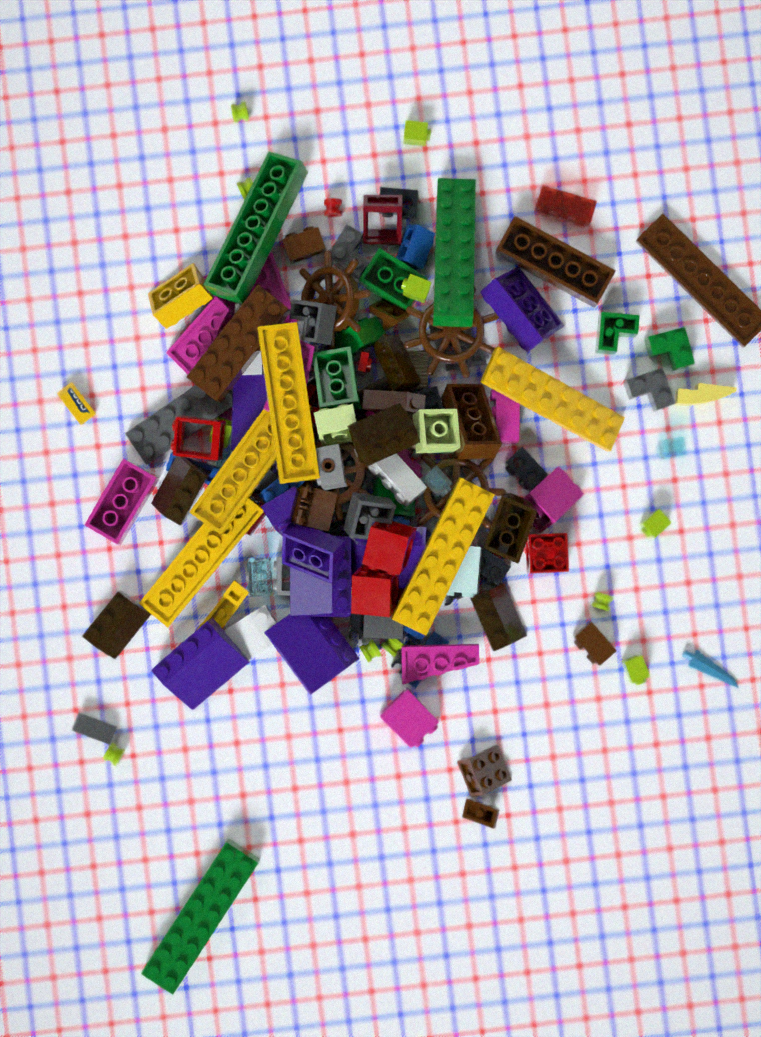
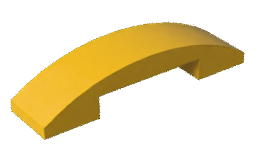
(228, 604)

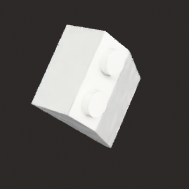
(249, 632)

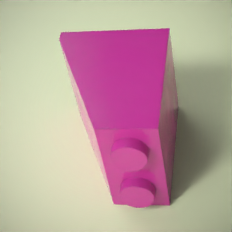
(553, 498)
(409, 718)

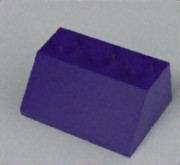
(281, 510)
(312, 551)

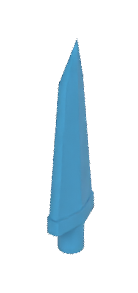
(705, 665)

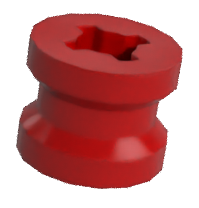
(333, 207)

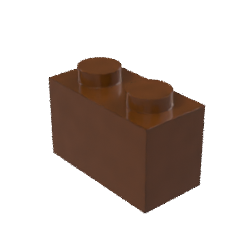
(304, 244)
(594, 644)

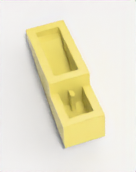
(701, 394)

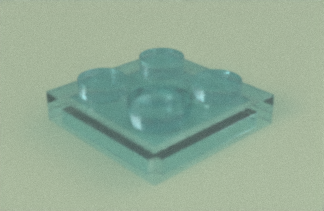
(259, 577)

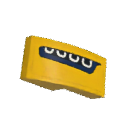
(76, 403)

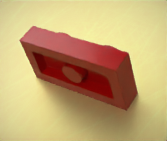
(364, 364)

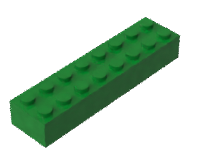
(256, 228)
(454, 252)
(200, 916)

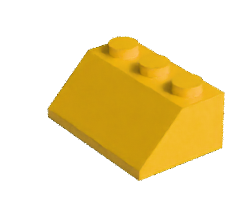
(179, 296)

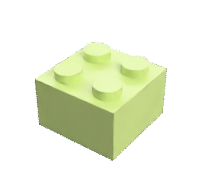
(333, 424)
(437, 430)

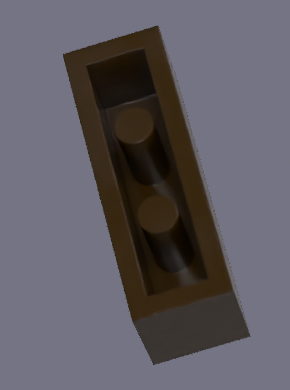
(396, 363)

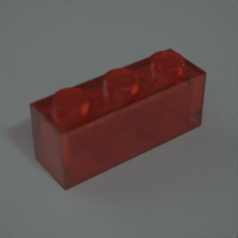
(565, 206)

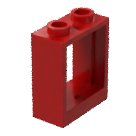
(217, 444)

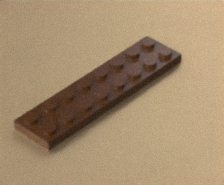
(701, 279)

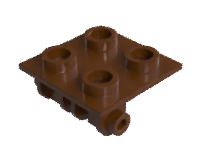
(314, 508)

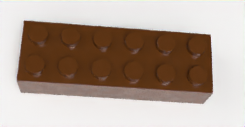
(555, 261)
(237, 344)

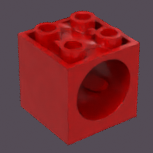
(389, 547)
(547, 553)
(374, 592)

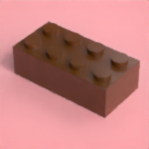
(476, 422)

